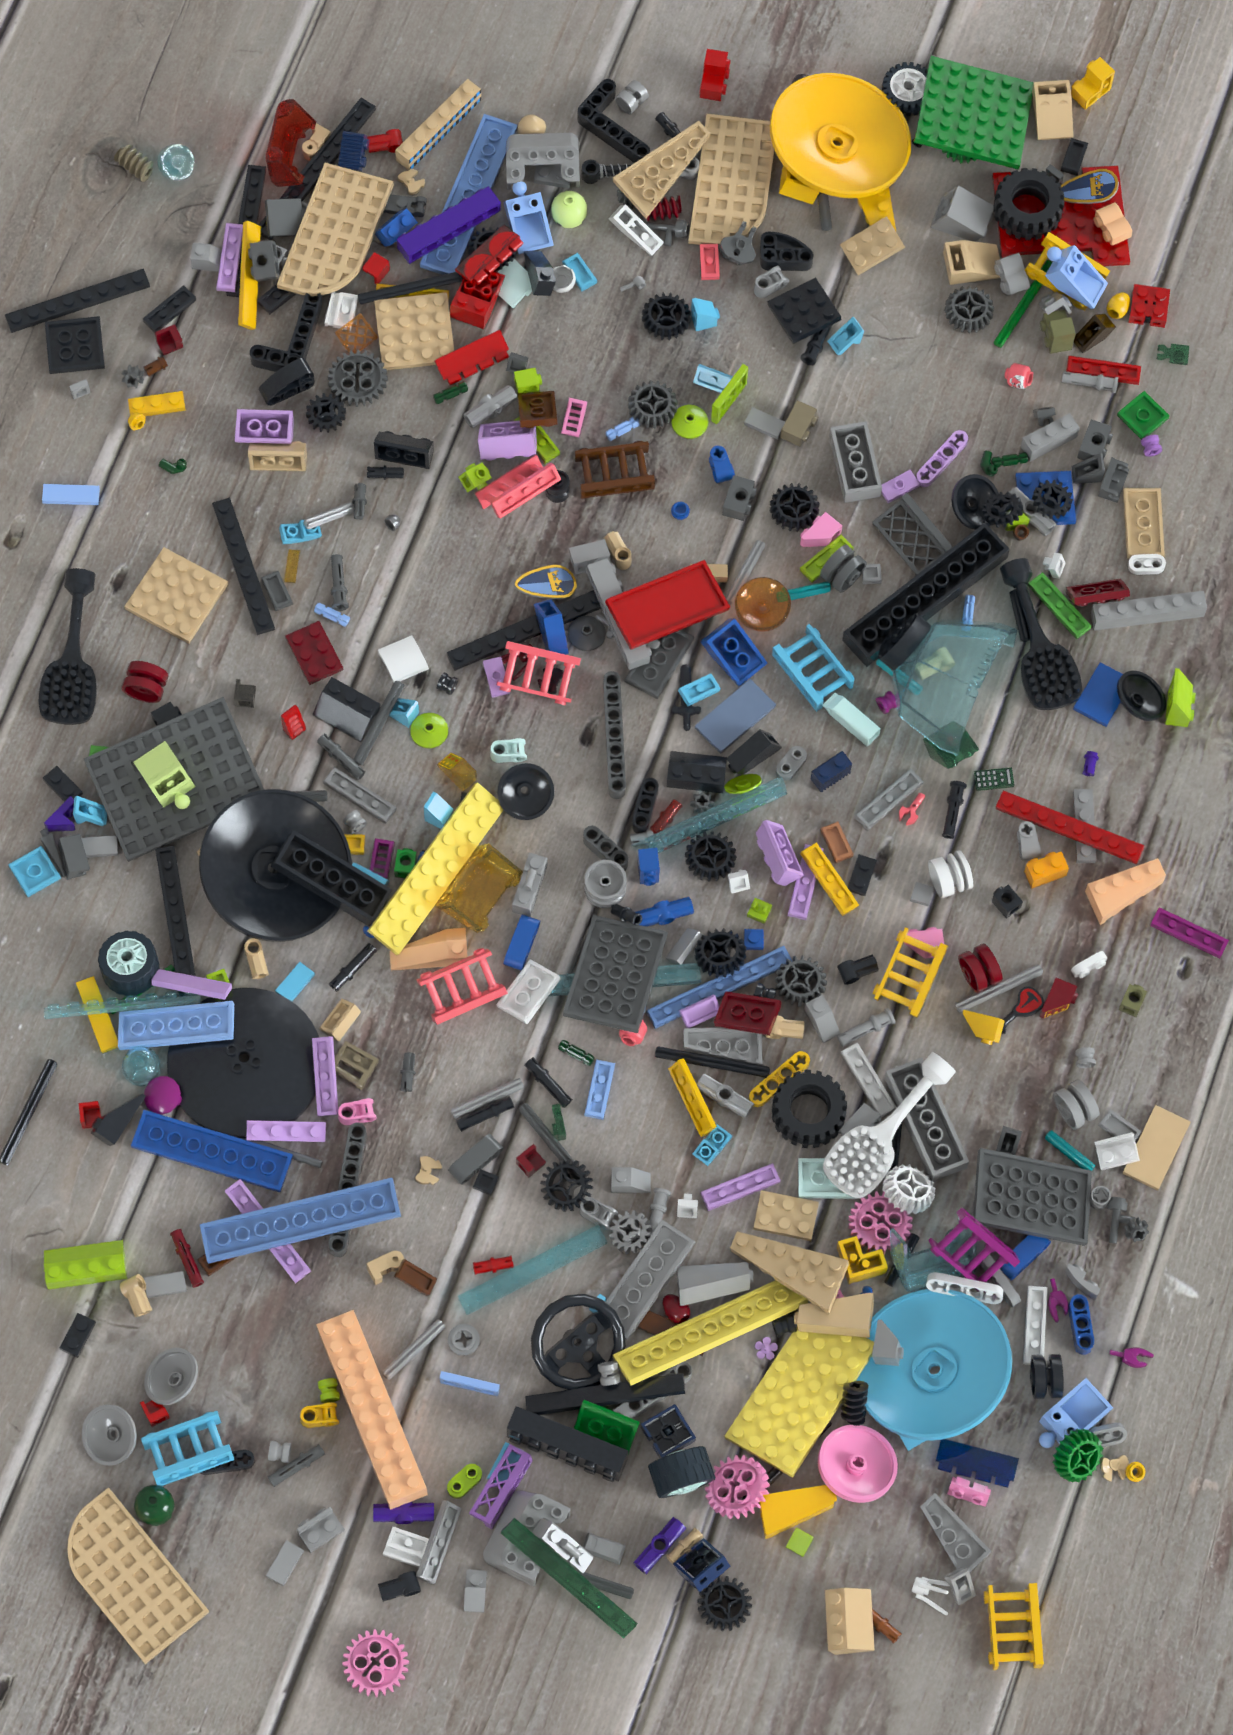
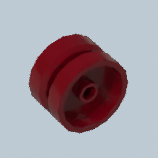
(144, 681)
(980, 968)

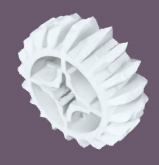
(903, 1187)

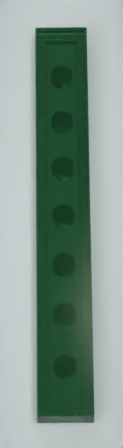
(568, 1578)

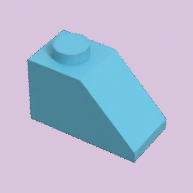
(703, 314)
(437, 811)

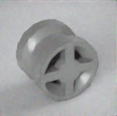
(354, 822)
(1085, 1057)

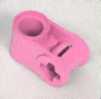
(358, 1112)

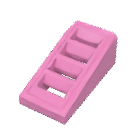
(576, 403)

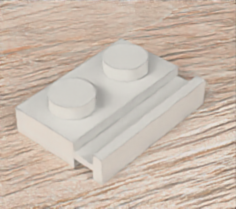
(341, 309)
(1117, 1151)
(405, 1547)

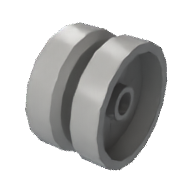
(605, 883)
(1076, 1104)

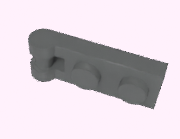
(396, 203)

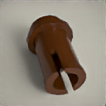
(155, 366)

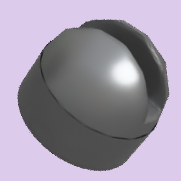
(392, 522)

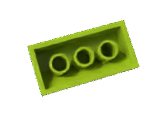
(85, 1264)

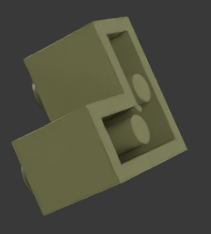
(1058, 331)

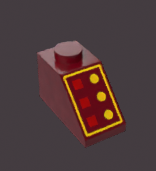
(1059, 998)

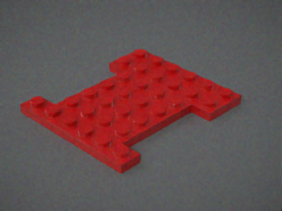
(1074, 228)

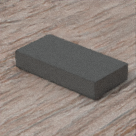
(276, 591)

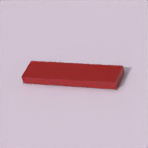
(1126, 372)

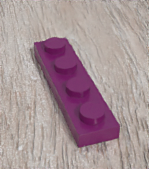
(1189, 933)

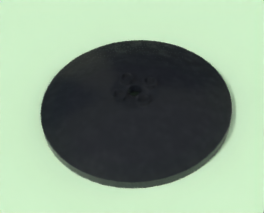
(237, 858)
(270, 1086)

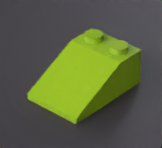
(1179, 700)

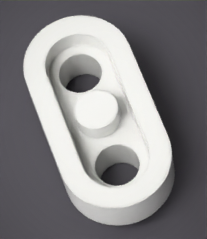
(1146, 563)
(1095, 961)

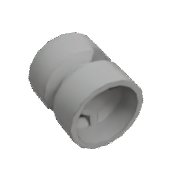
(633, 95)

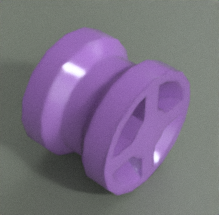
(1151, 445)

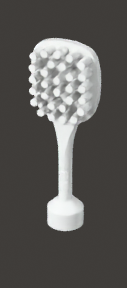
(866, 1153)

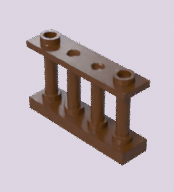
(618, 486)

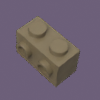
(799, 423)

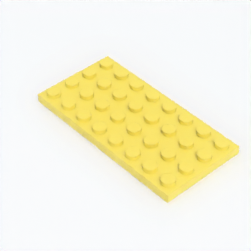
(798, 1397)

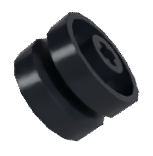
(1046, 1376)

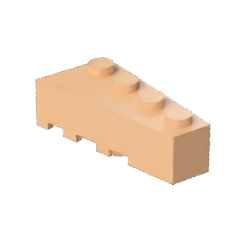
(1122, 889)

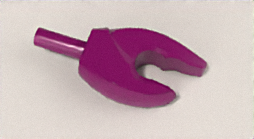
(1057, 1298)
(1129, 1356)

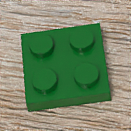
(1143, 415)

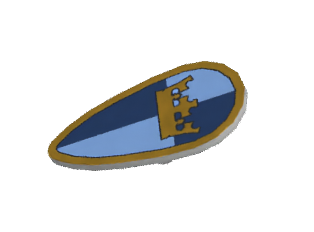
(1091, 187)
(547, 582)

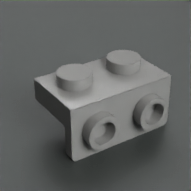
(1052, 302)

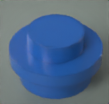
(680, 510)

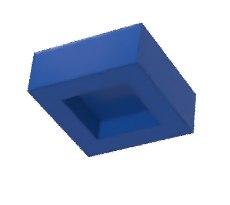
(754, 939)

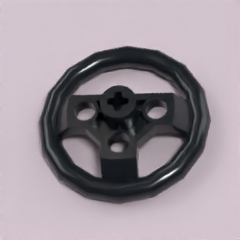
(603, 1318)

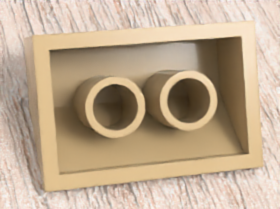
(278, 456)
(849, 1620)

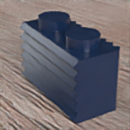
(353, 151)
(831, 771)

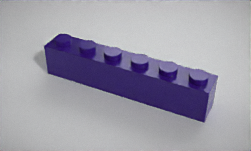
(448, 224)

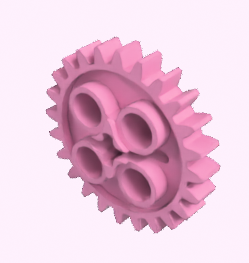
(869, 1235)
(737, 1487)
(389, 1675)

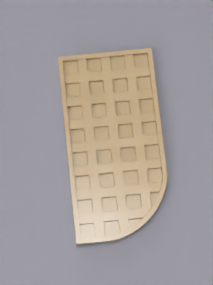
(731, 178)
(335, 231)
(130, 1577)

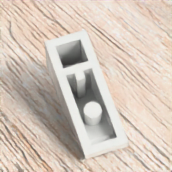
(635, 229)

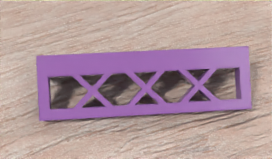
(507, 1490)

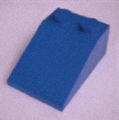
(734, 651)

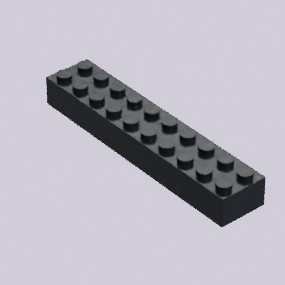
(928, 591)

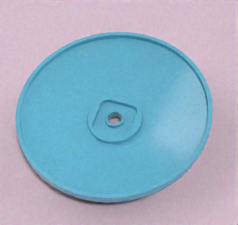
(946, 1333)

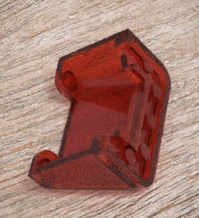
(288, 126)

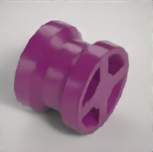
(886, 702)

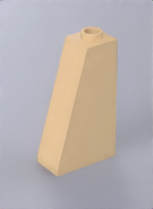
(847, 1317)

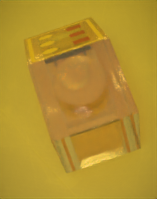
(458, 770)

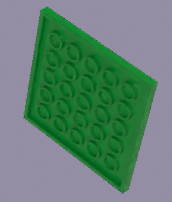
(974, 112)

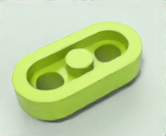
(464, 1480)

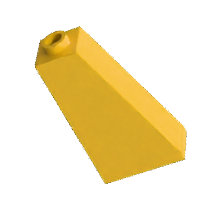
(793, 1507)

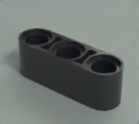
(645, 797)

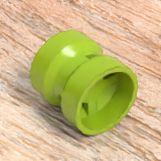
(328, 1390)

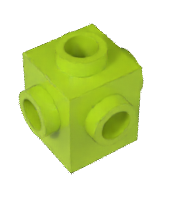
(475, 477)

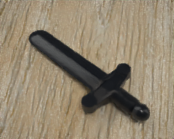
(684, 710)

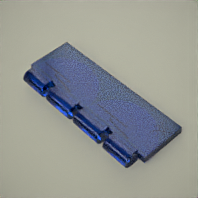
(976, 1459)

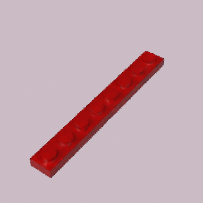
(1070, 827)

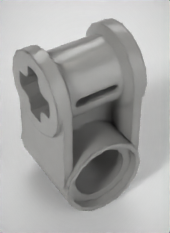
(772, 280)
(1028, 844)
(599, 1213)

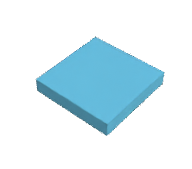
(34, 871)

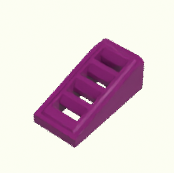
(380, 842)

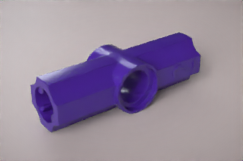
(404, 1514)
(668, 1536)

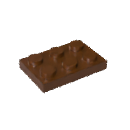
(537, 409)

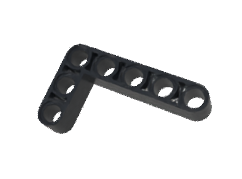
(608, 126)
(298, 340)

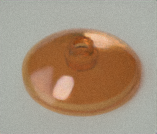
(760, 593)

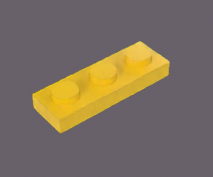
(157, 404)

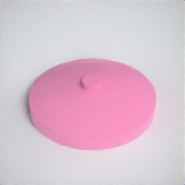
(857, 1463)

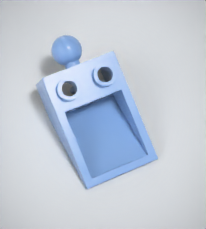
(528, 221)
(1075, 275)
(1078, 1409)

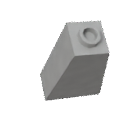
(712, 1281)

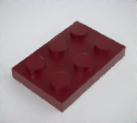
(1098, 592)
(314, 652)
(747, 1013)

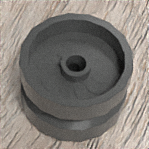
(843, 568)

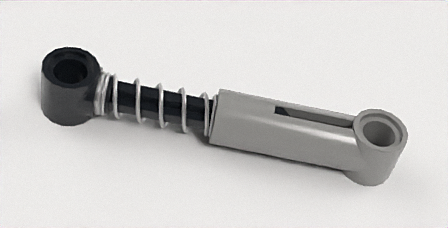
(602, 171)

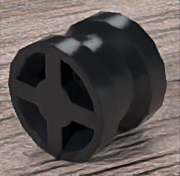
(447, 683)

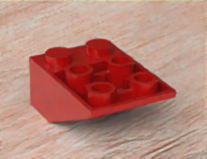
(475, 302)

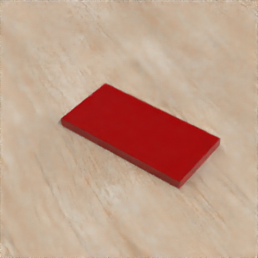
(667, 604)

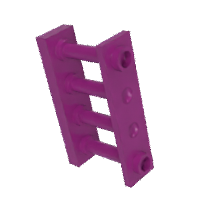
(979, 1233)

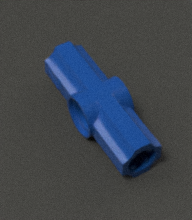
(666, 912)

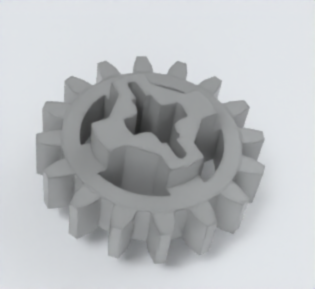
(627, 1224)

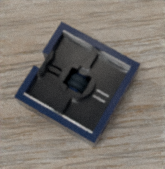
(668, 1431)
(701, 1565)

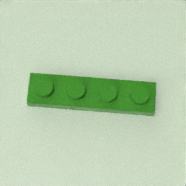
(1059, 605)

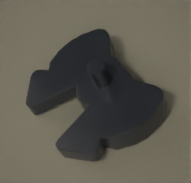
(557, 674)

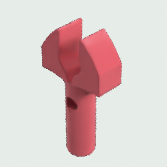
(913, 807)

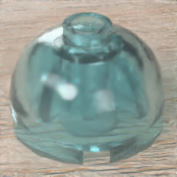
(176, 162)
(141, 1065)

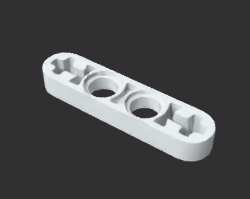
(965, 1286)

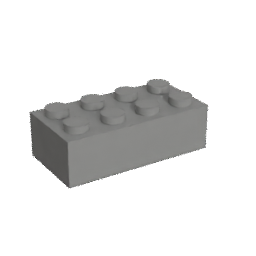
(855, 462)

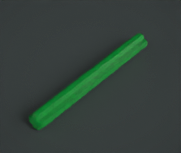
(1020, 309)

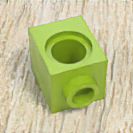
(527, 380)

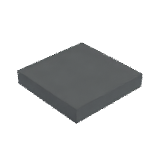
(283, 216)

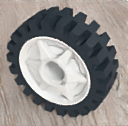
(905, 77)

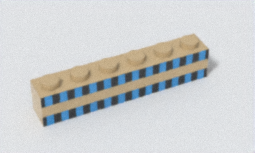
(438, 125)

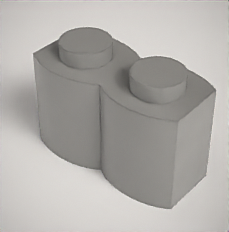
(1012, 274)

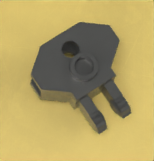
(739, 244)

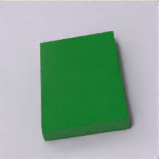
(606, 1425)

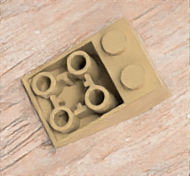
(1052, 109)
(970, 261)

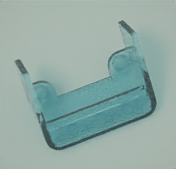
(916, 1266)

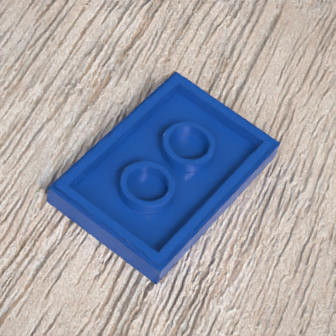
(1100, 695)

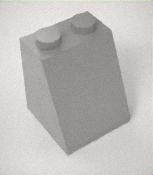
(963, 214)

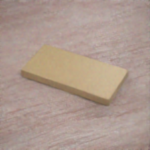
(1143, 521)
(1157, 1147)

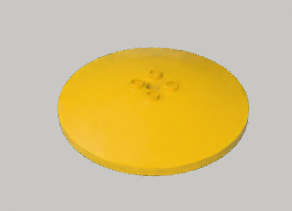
(843, 110)

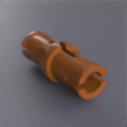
(882, 1625)

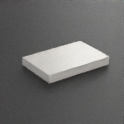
(528, 991)

